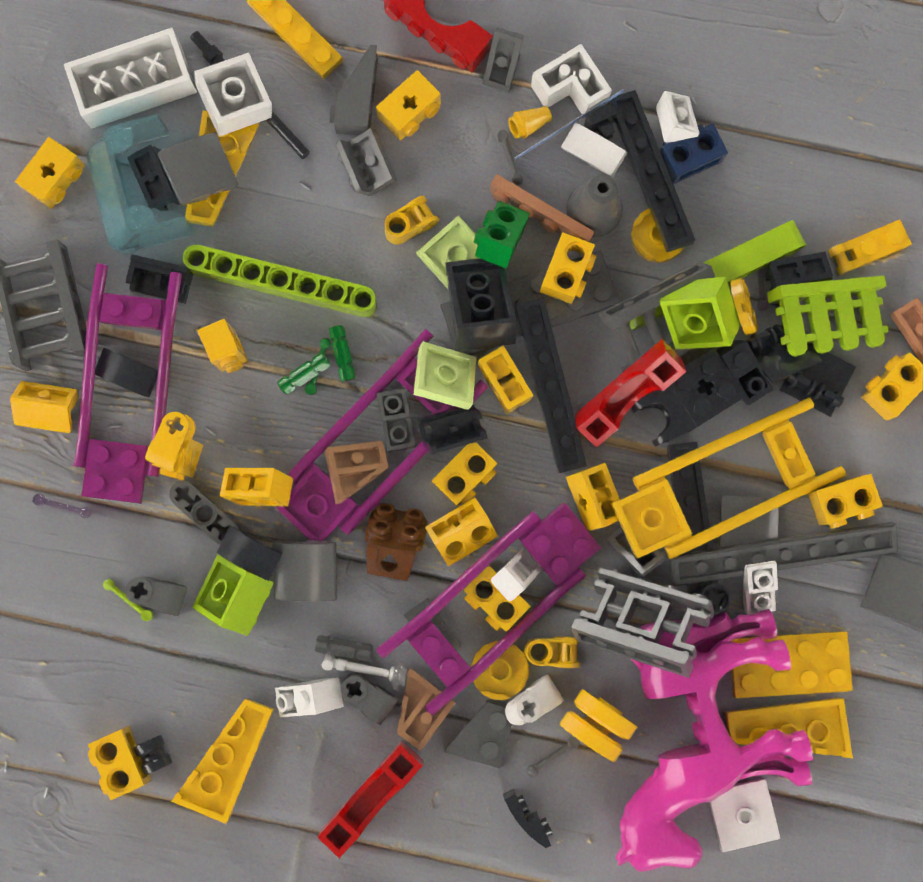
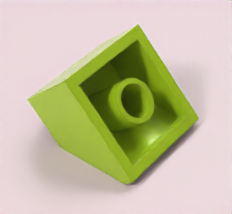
(701, 314)
(232, 596)

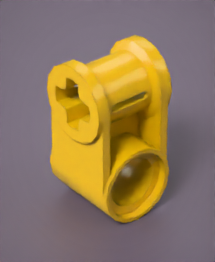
(414, 217)
(169, 444)
(559, 651)

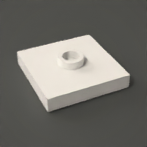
(744, 816)

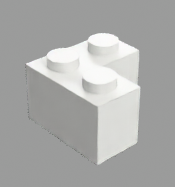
(573, 76)

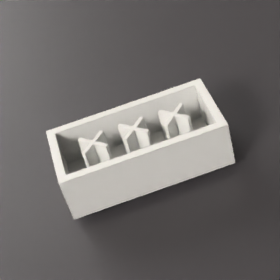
(130, 78)

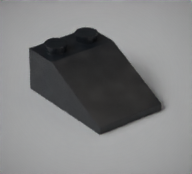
(480, 304)

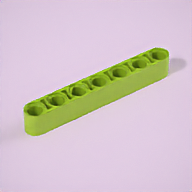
(749, 258)
(270, 272)

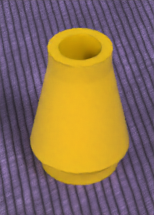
(528, 121)

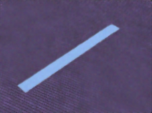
(577, 119)

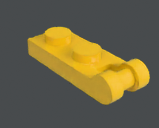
(870, 247)

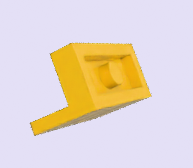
(43, 406)

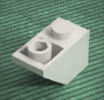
(309, 697)

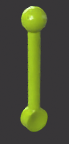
(146, 615)

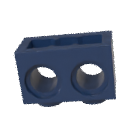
(695, 158)

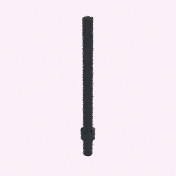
(214, 56)

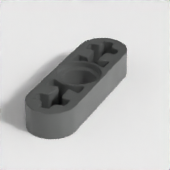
(194, 493)

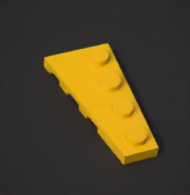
(235, 148)
(821, 720)
(223, 770)

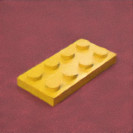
(817, 666)

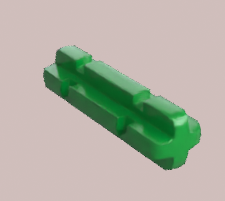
(342, 353)
(304, 373)

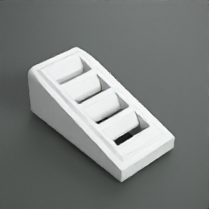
(516, 575)

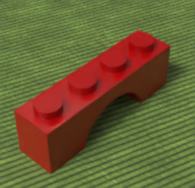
(463, 43)
(651, 372)
(370, 798)

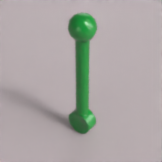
(310, 388)

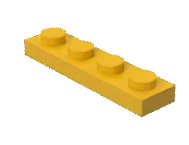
(298, 35)

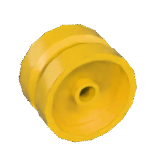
(596, 727)

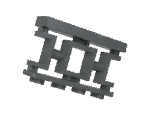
(636, 642)

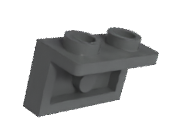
(366, 163)

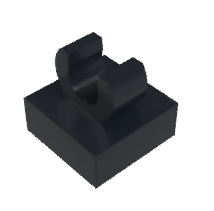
(602, 121)

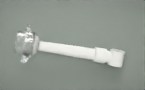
(397, 674)

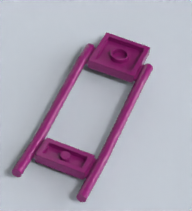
(115, 468)
(312, 498)
(557, 545)

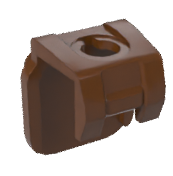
(397, 535)

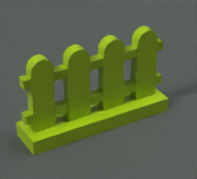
(817, 309)

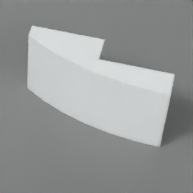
(594, 149)
(759, 587)

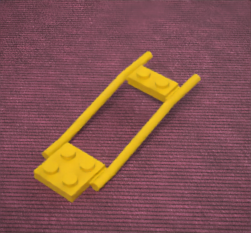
(655, 518)

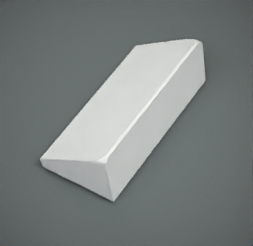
(676, 117)

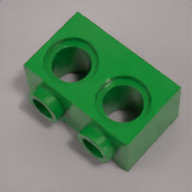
(501, 234)

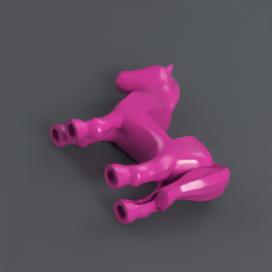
(715, 764)

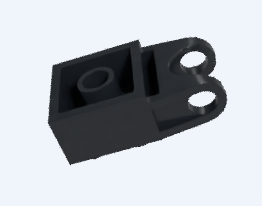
(683, 403)

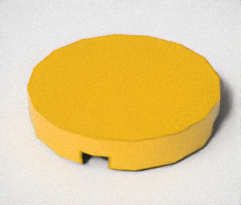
(648, 241)
(743, 306)
(505, 676)

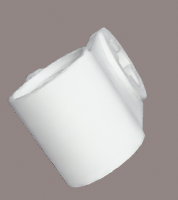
(536, 700)

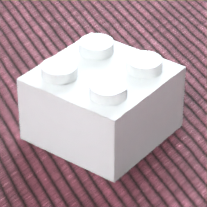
(233, 94)

